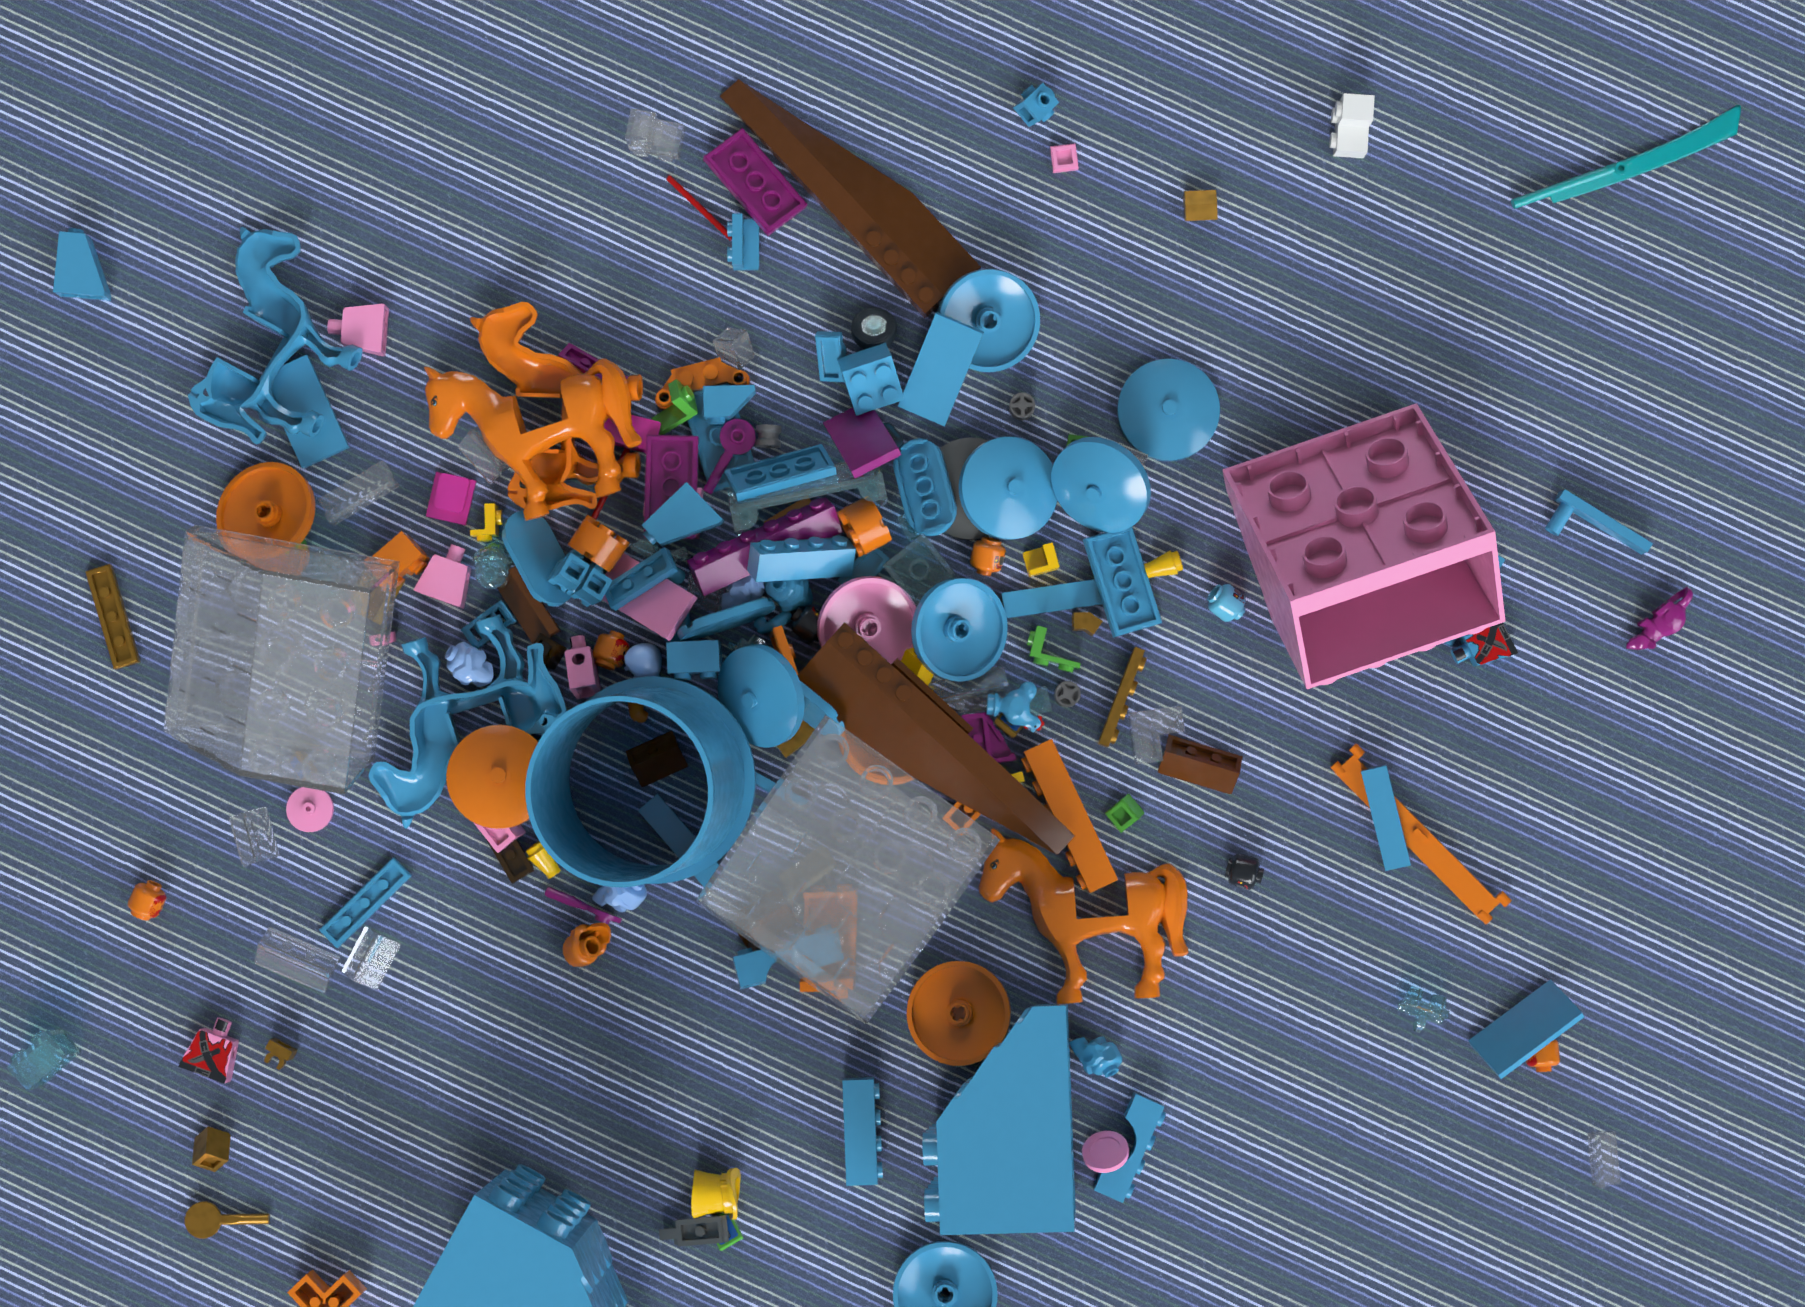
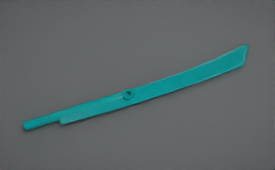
(1696, 140)

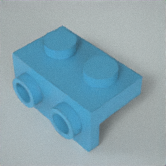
(745, 243)

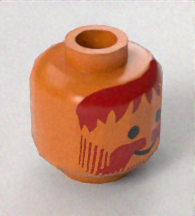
(610, 650)
(147, 900)
(1545, 1058)

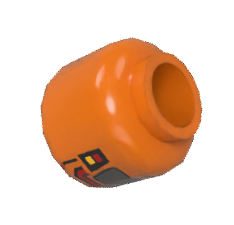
(987, 556)

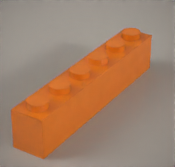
(1065, 804)

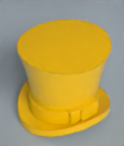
(715, 1193)

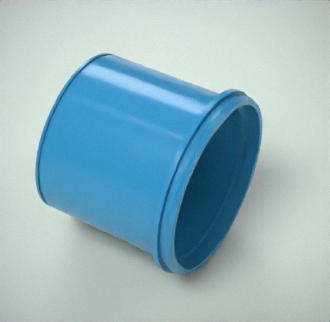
(726, 763)

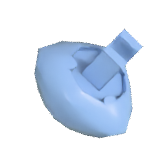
(643, 660)

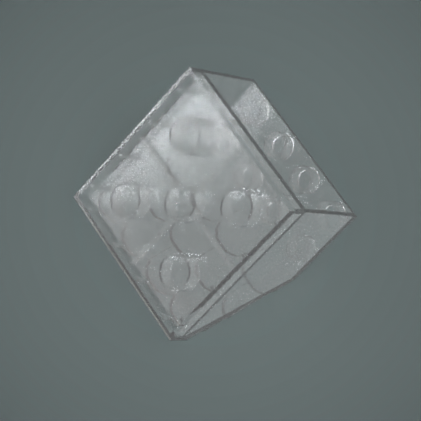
(280, 657)
(846, 870)

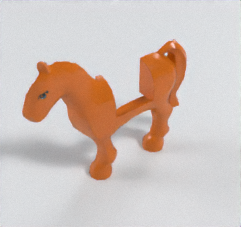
(541, 377)
(588, 407)
(1056, 919)

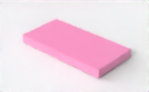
(660, 607)

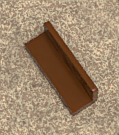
(528, 611)
(1200, 764)

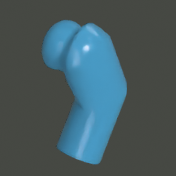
(764, 626)

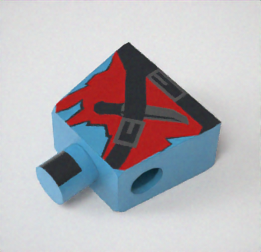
(1485, 646)

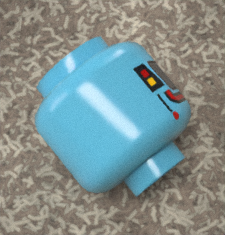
(1226, 602)

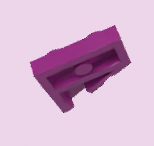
(989, 737)

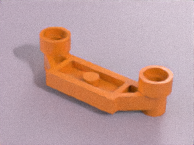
(705, 373)

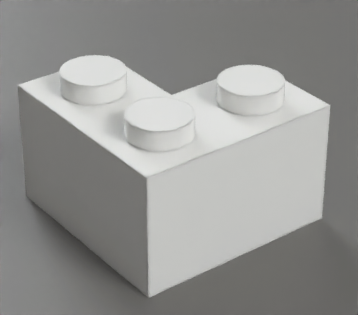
(1352, 122)

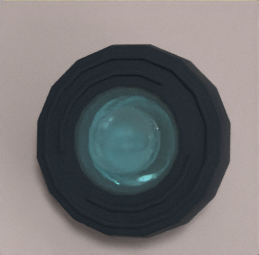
(873, 327)

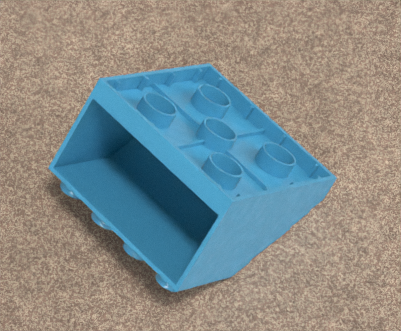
(1008, 1137)
(524, 1251)

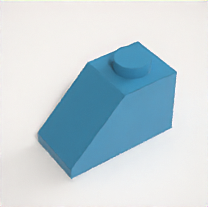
(725, 401)

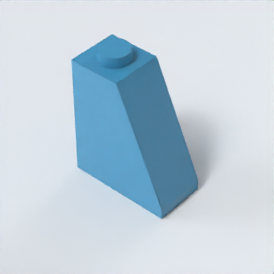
(78, 268)
(681, 517)

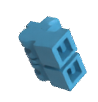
(580, 578)

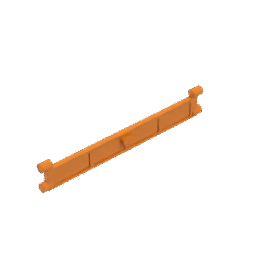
(1427, 846)

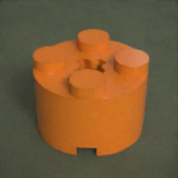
(864, 526)
(598, 543)

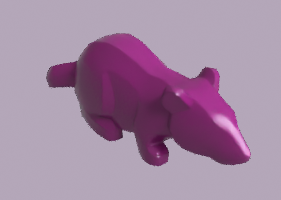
(1666, 621)

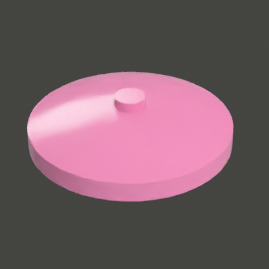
(874, 610)

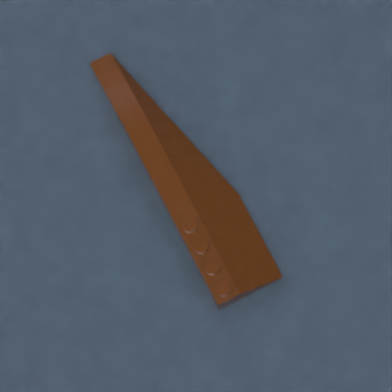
(866, 204)
(921, 739)

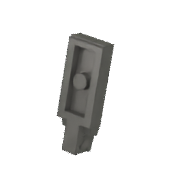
(697, 1231)

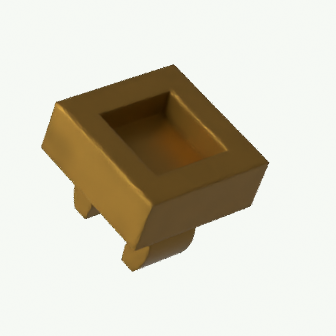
(281, 1050)

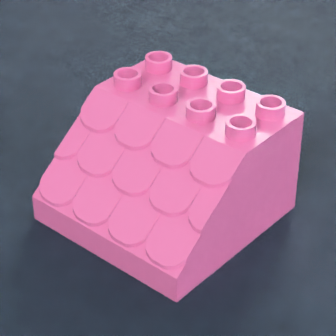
(1366, 545)

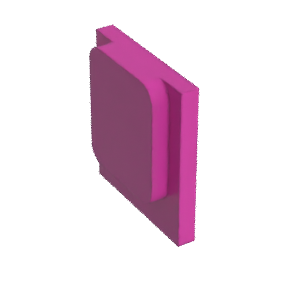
(451, 498)

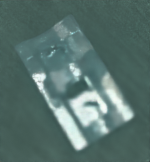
(1423, 1012)

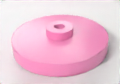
(309, 809)
(1105, 1151)

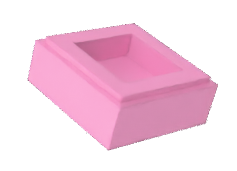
(1064, 158)

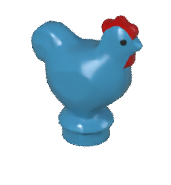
(1016, 707)

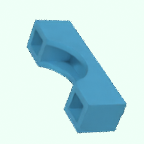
(752, 967)
(1143, 1117)

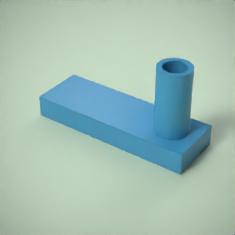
(642, 578)

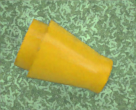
(1164, 565)
(543, 860)

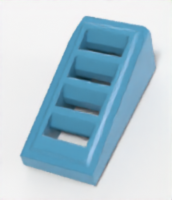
(499, 606)

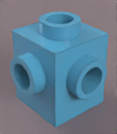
(1036, 104)

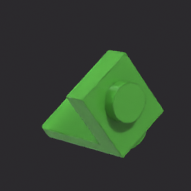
(683, 407)
(1036, 641)

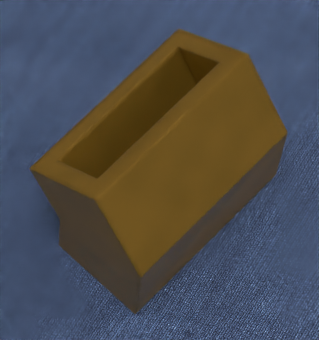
(1200, 205)
(1085, 622)

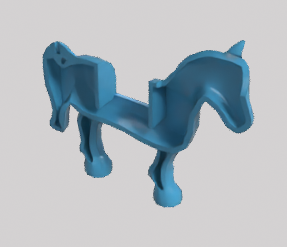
(282, 312)
(433, 726)

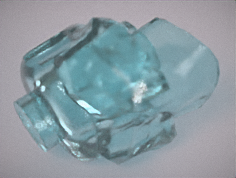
(492, 565)

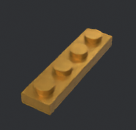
(1126, 687)

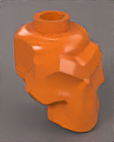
(586, 944)

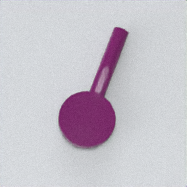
(737, 439)
(572, 901)

